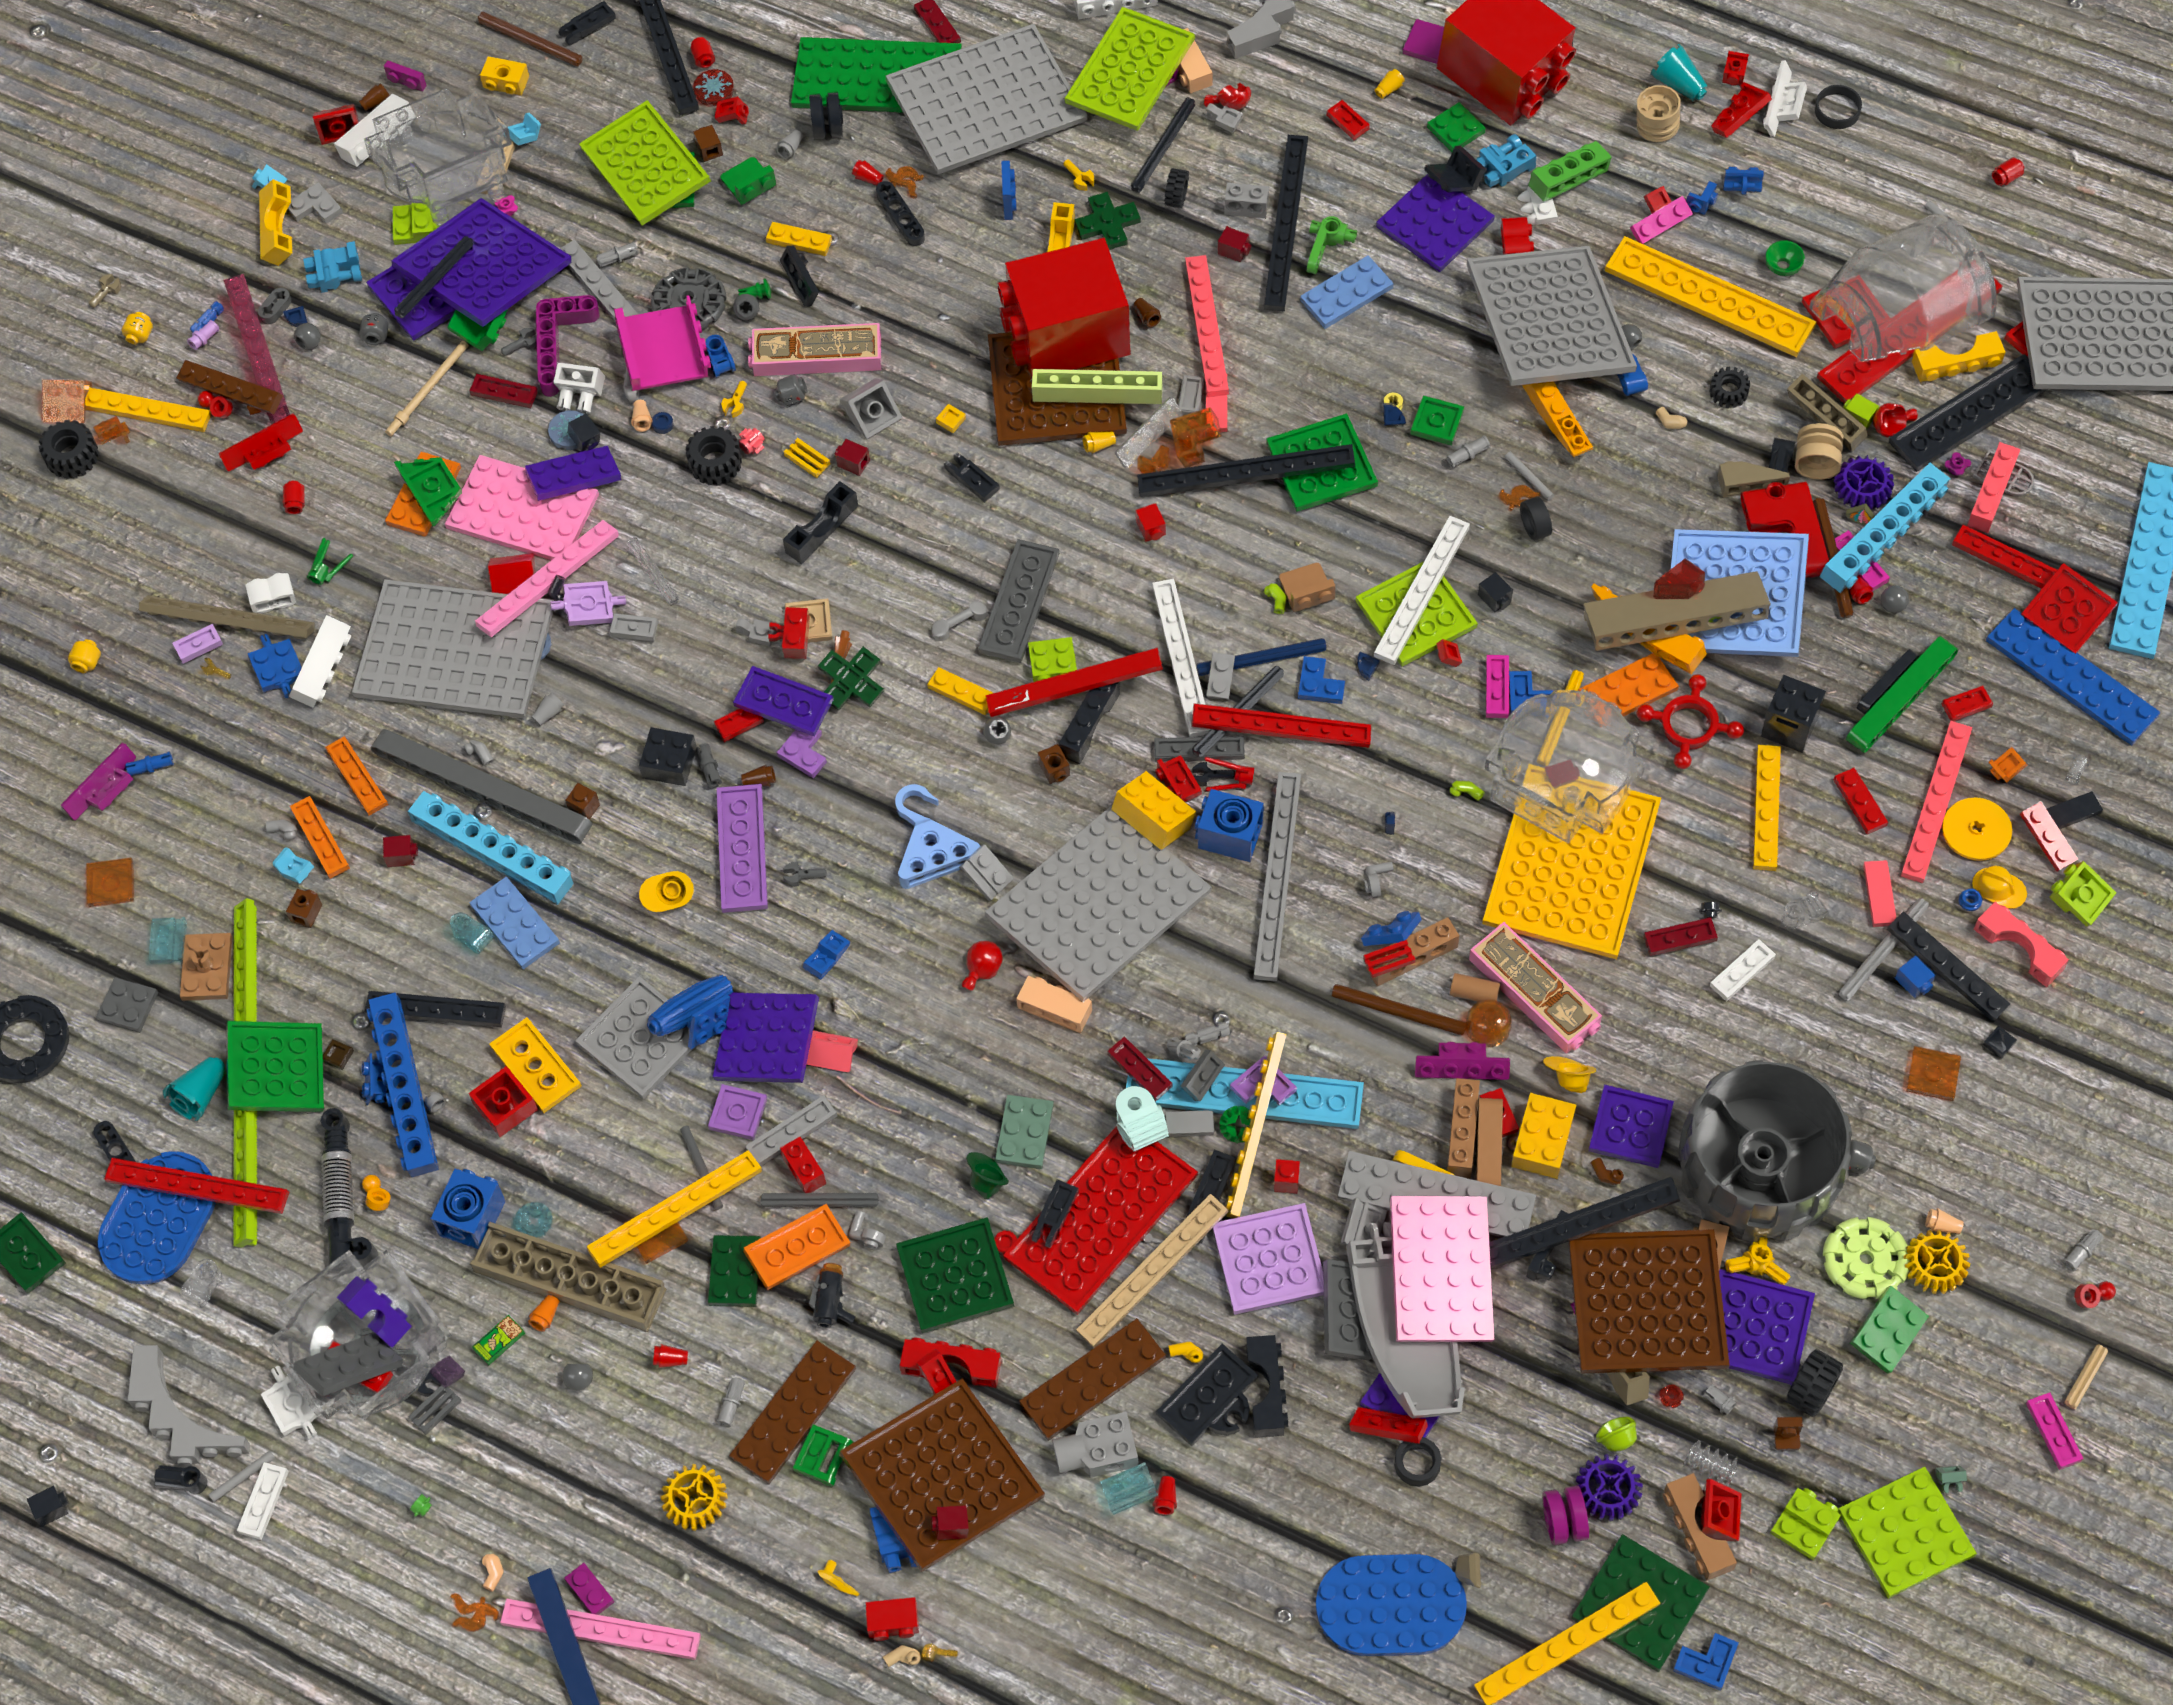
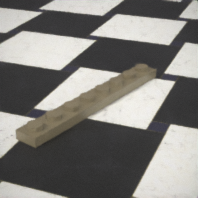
(235, 618)

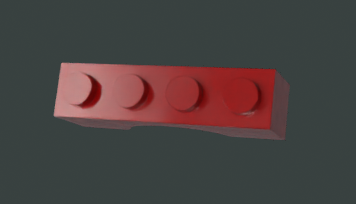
(980, 1364)

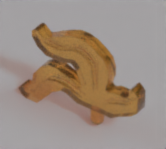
(900, 178)
(1516, 494)
(479, 1618)

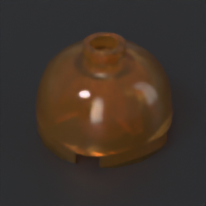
(1488, 1023)

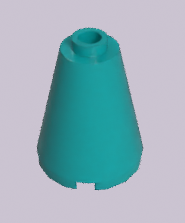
(1680, 74)
(195, 1088)

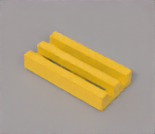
(811, 451)

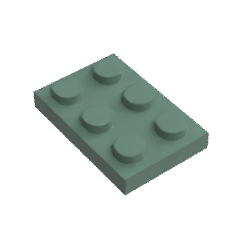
(1024, 1132)

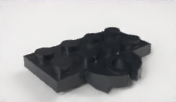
(1210, 1397)

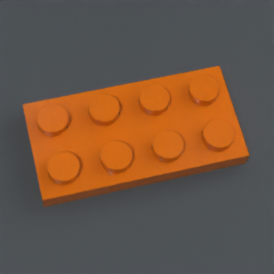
(406, 512)
(1635, 684)
(796, 1246)

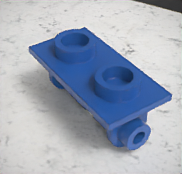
(372, 1087)

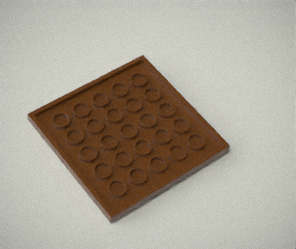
(1026, 421)
(1648, 1301)
(941, 1457)

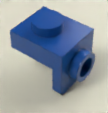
(1701, 203)

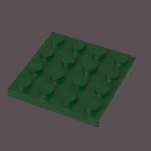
(955, 1275)
(1658, 1631)

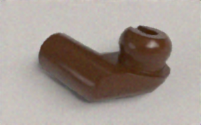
(1604, 1175)

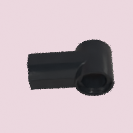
(1781, 454)
(179, 1478)

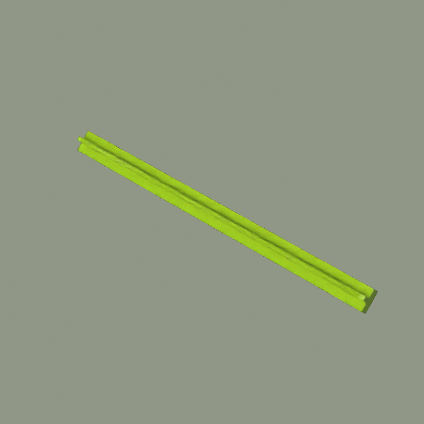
(245, 1010)

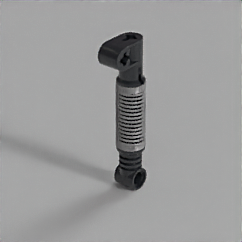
(339, 1203)

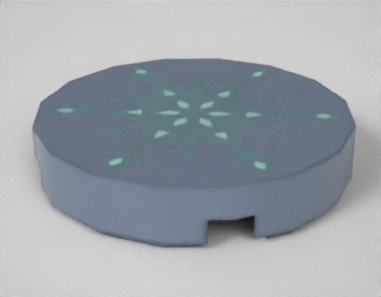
(558, 429)

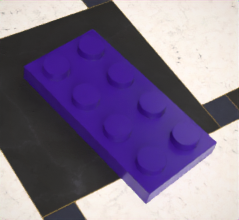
(572, 473)
(783, 701)

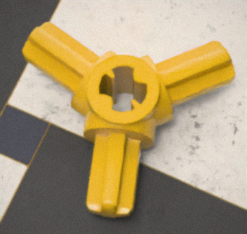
(1758, 1261)

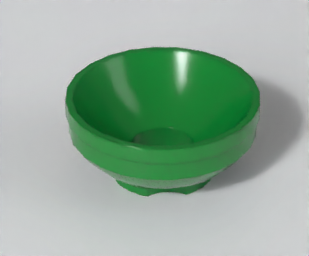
(1787, 252)

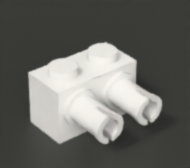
(581, 380)

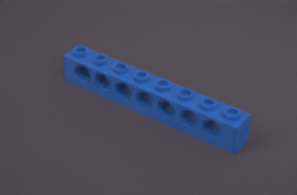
(425, 1159)

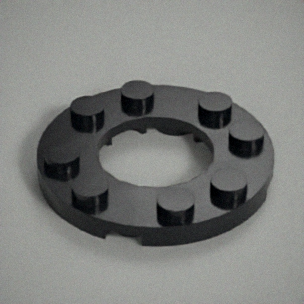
(55, 1042)

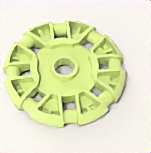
(1865, 1244)

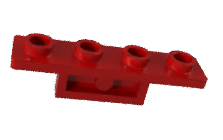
(263, 445)

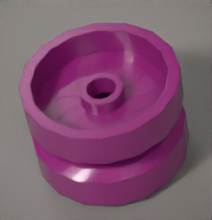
(1565, 1515)

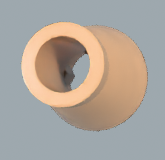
(641, 417)
(1943, 1221)

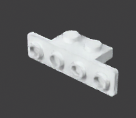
(1786, 99)

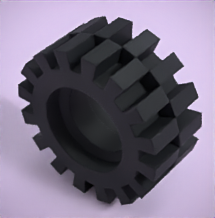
(1176, 188)
(1726, 397)

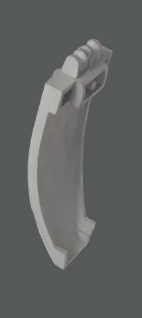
(1419, 1374)

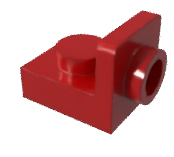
(732, 109)

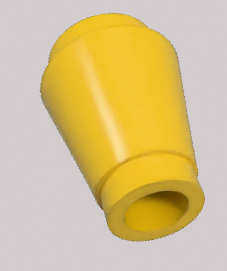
(1390, 83)
(1098, 440)

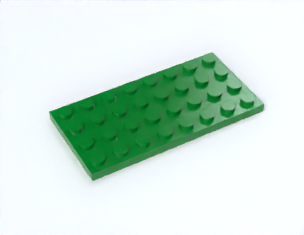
(857, 70)

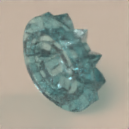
(536, 1210)

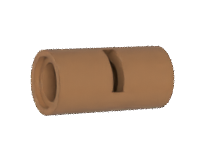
(1474, 988)

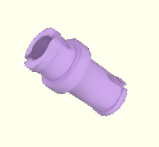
(200, 337)

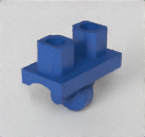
(1743, 180)

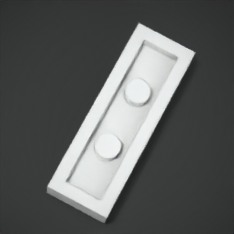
(1742, 970)
(262, 1501)

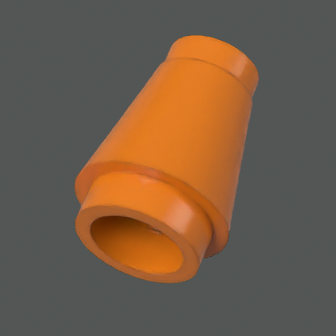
(544, 1313)

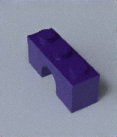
(361, 1298)

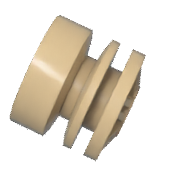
(1658, 113)
(1819, 451)

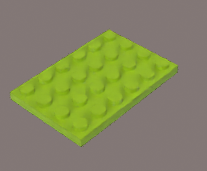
(1130, 68)
(644, 162)

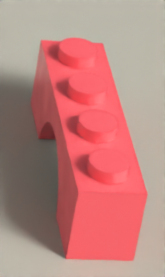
(1993, 487)
(2000, 925)

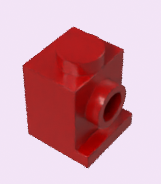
(1735, 68)

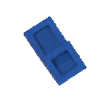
(827, 954)

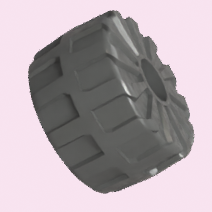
(1770, 1113)

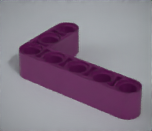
(550, 315)

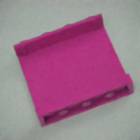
(662, 346)

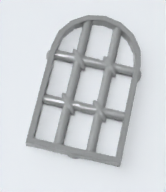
(2011, 483)

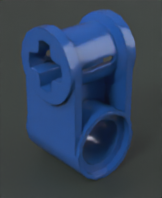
(720, 358)
(1634, 381)

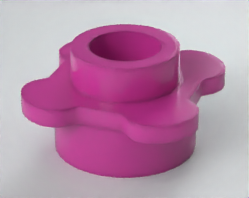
(511, 208)

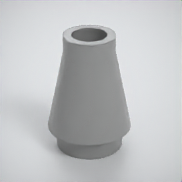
(787, 146)
(548, 708)

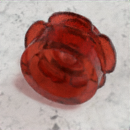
(1671, 1390)

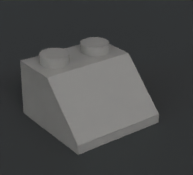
(871, 407)

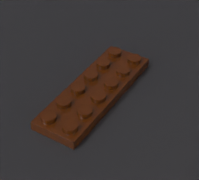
(1092, 1379)
(792, 1412)

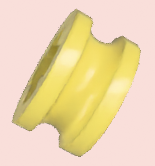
(1394, 397)

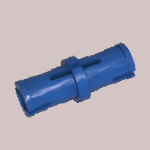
(149, 764)

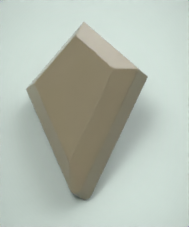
(1469, 1569)

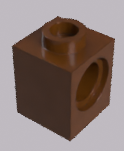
(1052, 756)

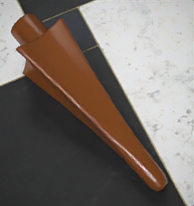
(842, 644)

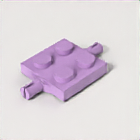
(588, 603)

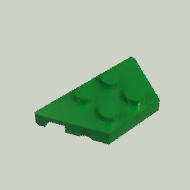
(430, 485)

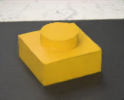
(950, 418)

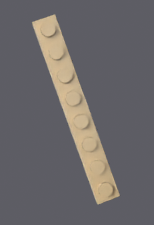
(1152, 1270)

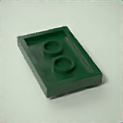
(27, 1253)
(731, 1274)

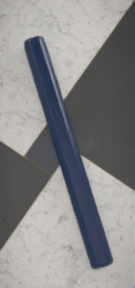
(1270, 655)

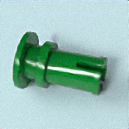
(758, 290)

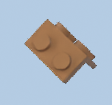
(1307, 586)

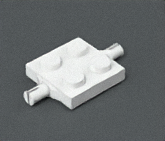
(289, 1406)

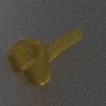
(211, 669)
(931, 1650)

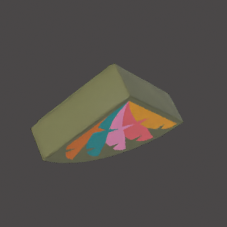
(1860, 514)

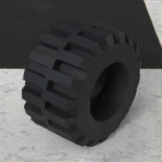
(65, 435)
(716, 469)
(1814, 1382)

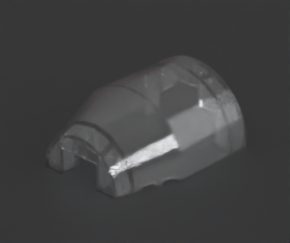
(1911, 289)

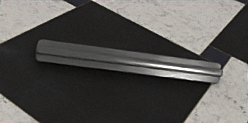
(819, 1199)

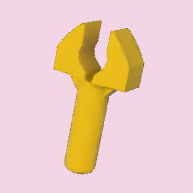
(1086, 176)
(739, 407)

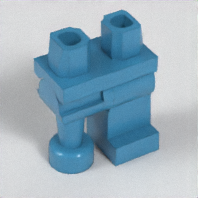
(1504, 167)
(333, 267)

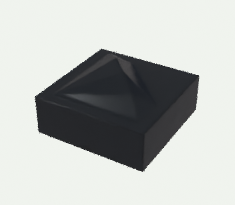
(2000, 1042)

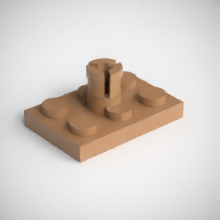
(206, 966)

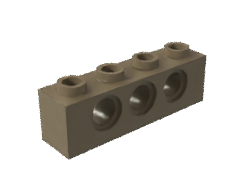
(1826, 411)

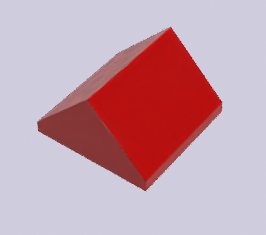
(510, 572)
(1720, 1511)

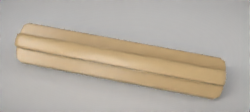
(2086, 1376)

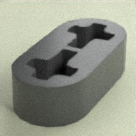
(274, 305)

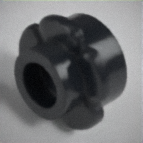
(1710, 909)

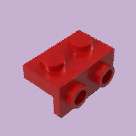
(1178, 778)

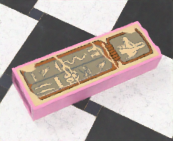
(815, 349)
(1536, 988)

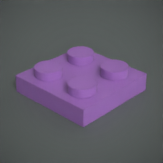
(737, 1112)

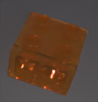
(64, 400)

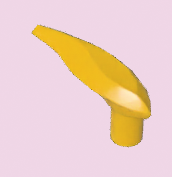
(835, 1581)

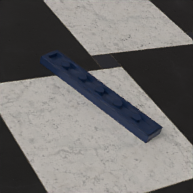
(563, 1638)

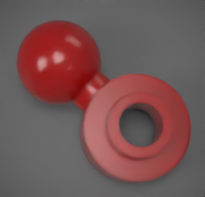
(206, 399)
(2093, 1294)

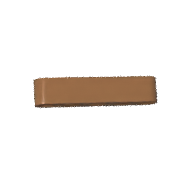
(1489, 1141)

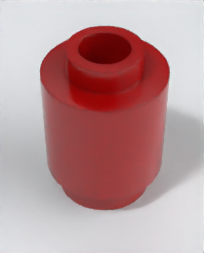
(702, 52)
(2008, 171)
(293, 497)

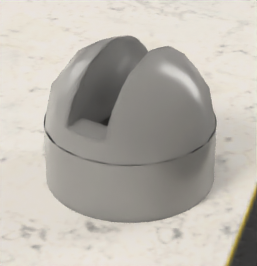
(435, 1101)

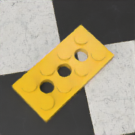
(539, 1050)

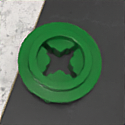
(1230, 1117)

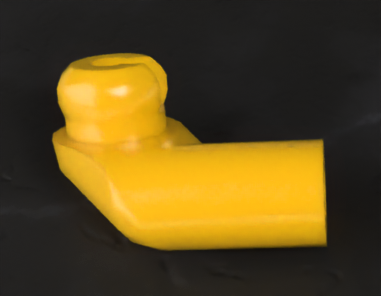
(1188, 1350)

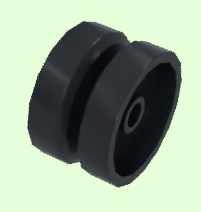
(826, 115)

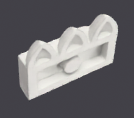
(1540, 211)

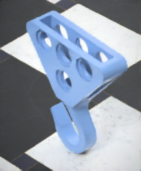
(925, 831)

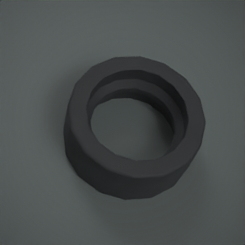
(1536, 518)
(1412, 1479)

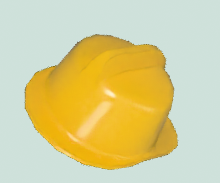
(2000, 886)
(666, 891)
(1570, 1074)

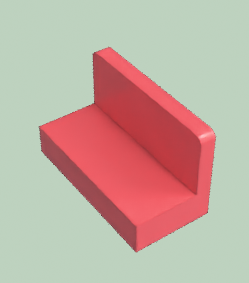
(831, 1051)

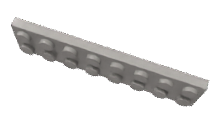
(1378, 1179)

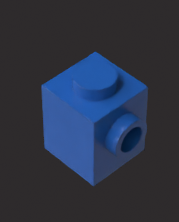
(1915, 977)

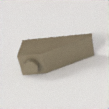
(1744, 476)
(1630, 1386)

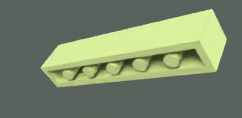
(1097, 386)

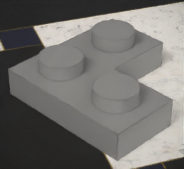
(316, 200)

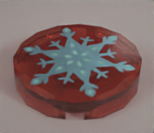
(713, 86)

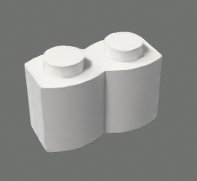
(270, 593)

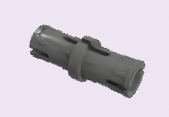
(708, 765)

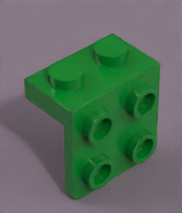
(748, 179)
(474, 333)

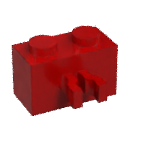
(793, 632)

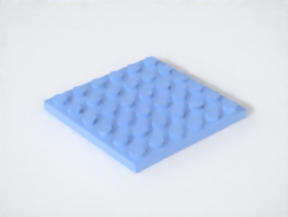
(1782, 569)

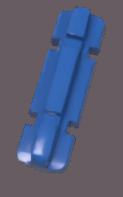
(209, 314)

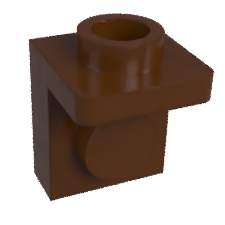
(1787, 1433)

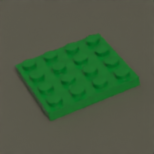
(1325, 486)
(274, 1066)

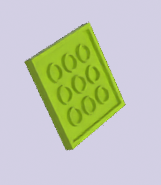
(1442, 619)
(1906, 1532)

